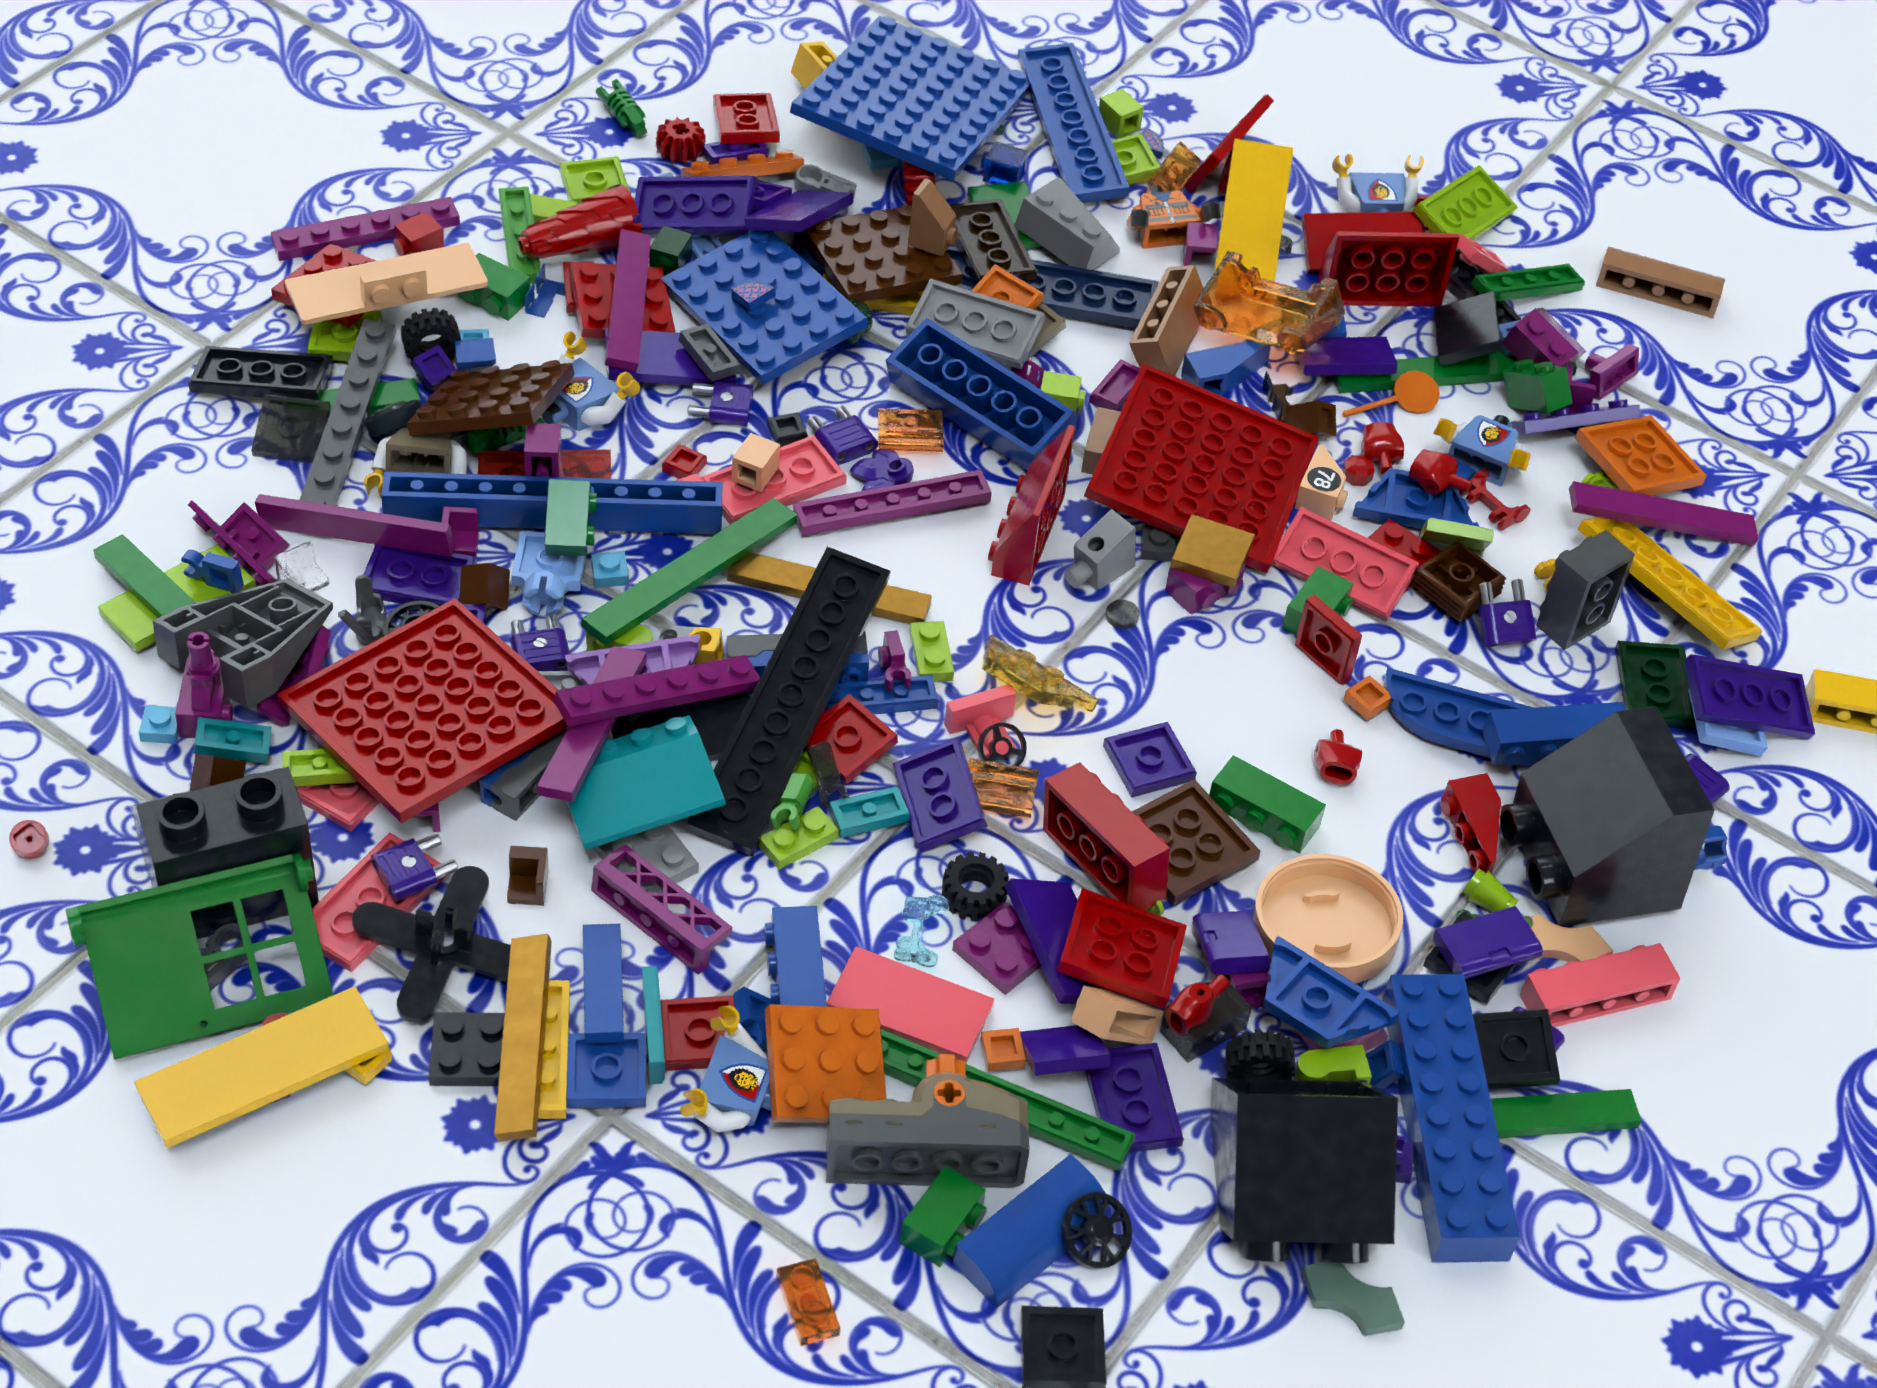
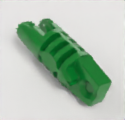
(623, 108)
(494, 438)

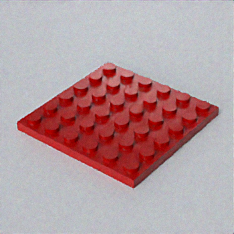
(1202, 456)
(426, 709)

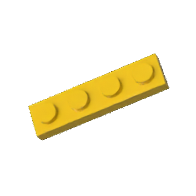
(555, 1052)

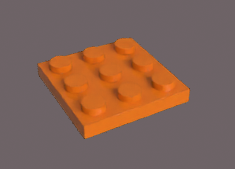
(1640, 456)
(821, 1057)

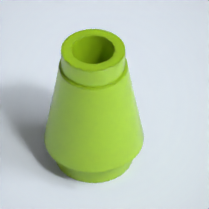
(1488, 892)

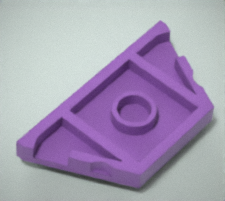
(660, 656)

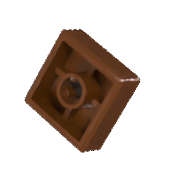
(1454, 580)

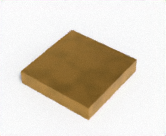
(1212, 551)

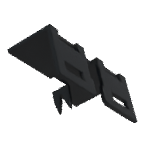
(1276, 395)

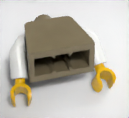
(416, 454)

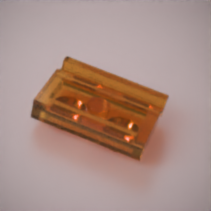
(910, 430)
(1004, 786)

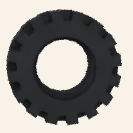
(428, 324)
(974, 869)
(1260, 1056)

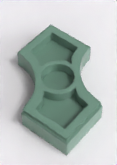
(1335, 1288)

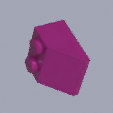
(1543, 340)

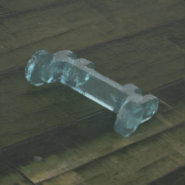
(917, 911)

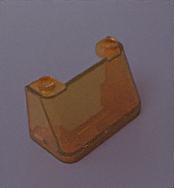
(1265, 310)

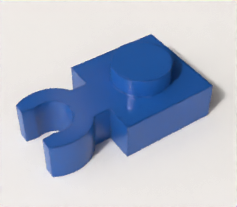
(217, 570)

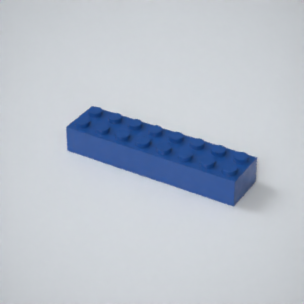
(1451, 1121)

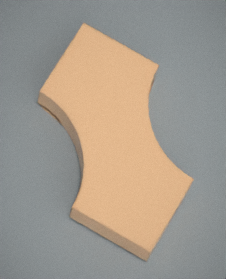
(1568, 943)

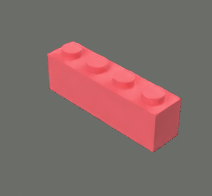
(1601, 985)

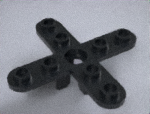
(434, 960)

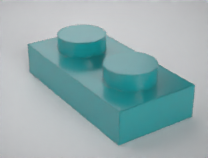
(232, 740)
(869, 811)

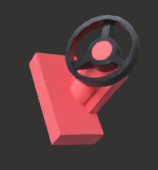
(981, 719)

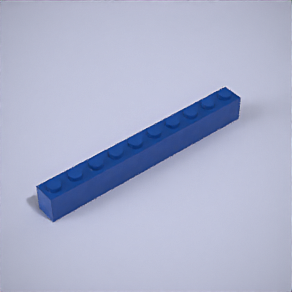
(522, 501)

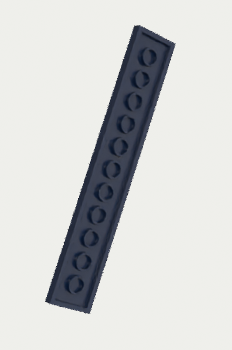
(1066, 289)

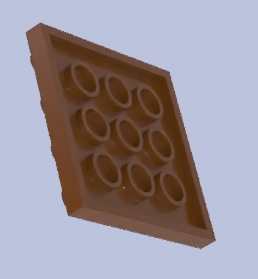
(872, 258)
(491, 398)

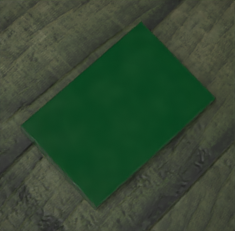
(1656, 677)

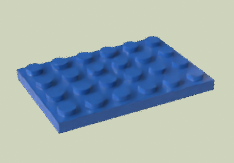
(783, 331)

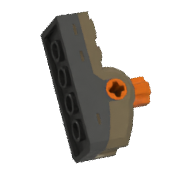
(947, 1123)

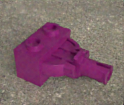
(201, 687)

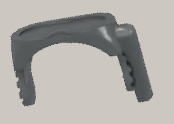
(370, 612)

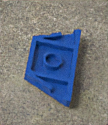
(1409, 504)
(1320, 999)

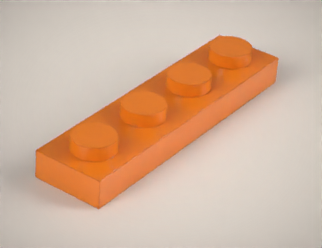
(756, 165)

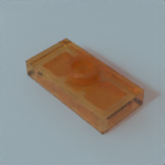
(1175, 168)

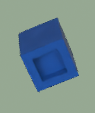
(474, 353)

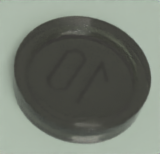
(1122, 614)

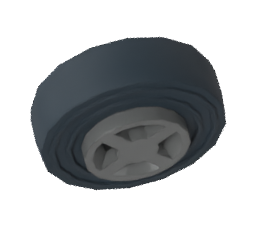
(391, 418)

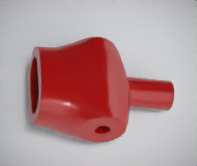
(1382, 444)
(1437, 471)
(1336, 759)
(1194, 1004)

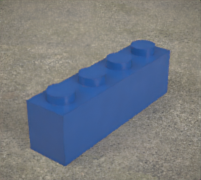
(1536, 732)
(795, 957)

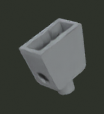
(1103, 552)

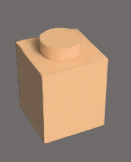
(755, 462)

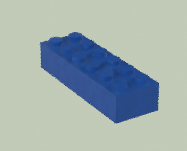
(977, 393)

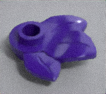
(883, 469)

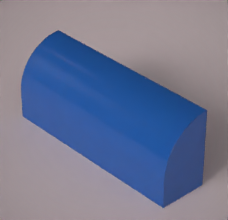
(1025, 1233)

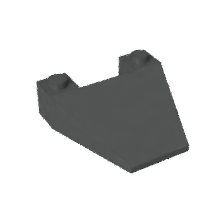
(252, 633)

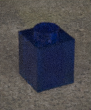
(1004, 164)

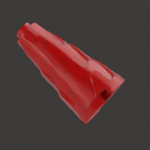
(583, 227)

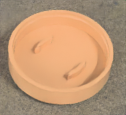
(1332, 912)

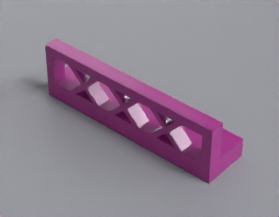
(651, 912)

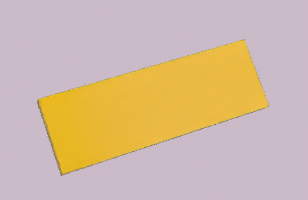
(1255, 205)
(1678, 585)
(260, 1066)

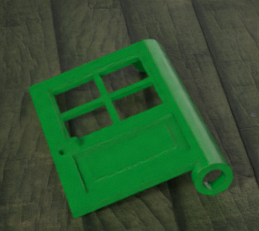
(152, 964)

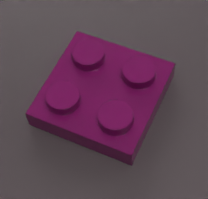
(999, 949)

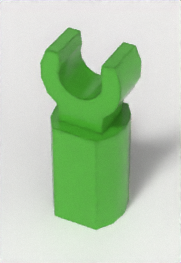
(793, 800)

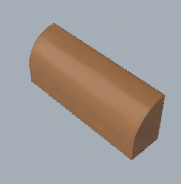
(1660, 282)
(1168, 320)

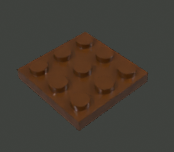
(1200, 838)

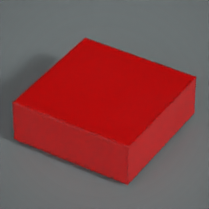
(684, 462)

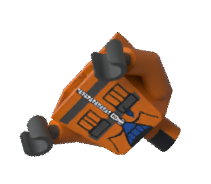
(1165, 215)

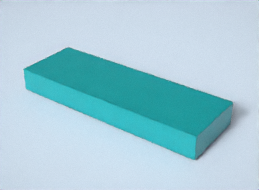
(653, 1025)

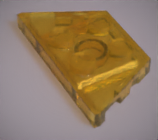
(1031, 678)

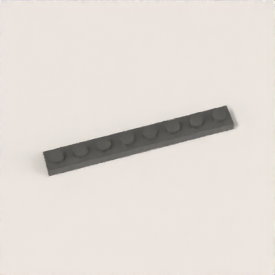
(349, 413)

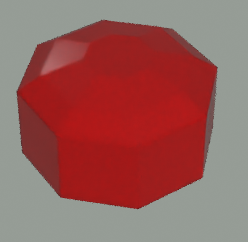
(1358, 470)

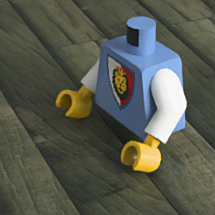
(1376, 190)
(589, 395)
(1485, 445)
(734, 1080)

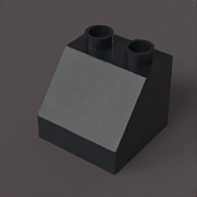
(1610, 821)
(223, 830)
(1304, 1165)

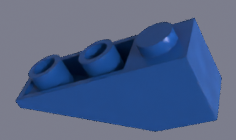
(1224, 366)

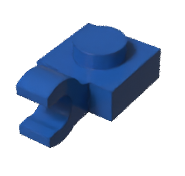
(752, 1013)

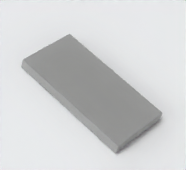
(986, 323)

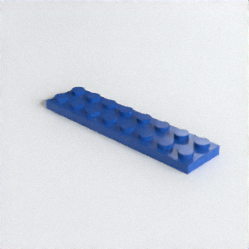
(1073, 122)

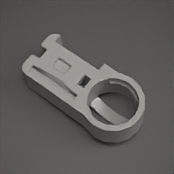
(826, 181)

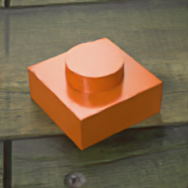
(1367, 697)
(1003, 1049)

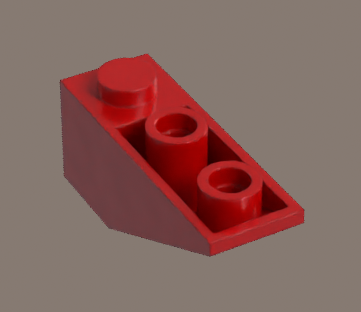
(1475, 815)

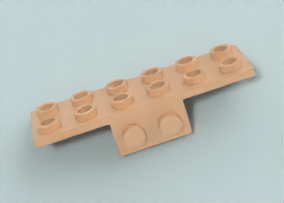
(385, 283)

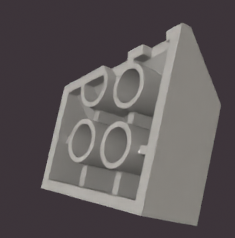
(1065, 226)

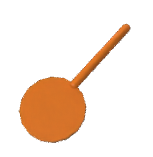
(1413, 392)

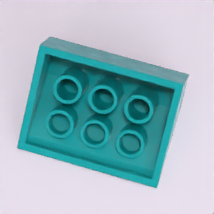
(645, 783)

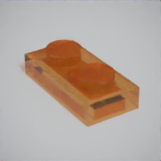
(808, 1302)

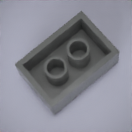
(1584, 589)

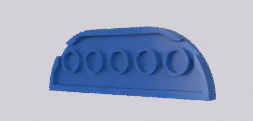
(1443, 711)

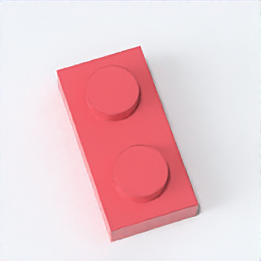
(1485, 260)

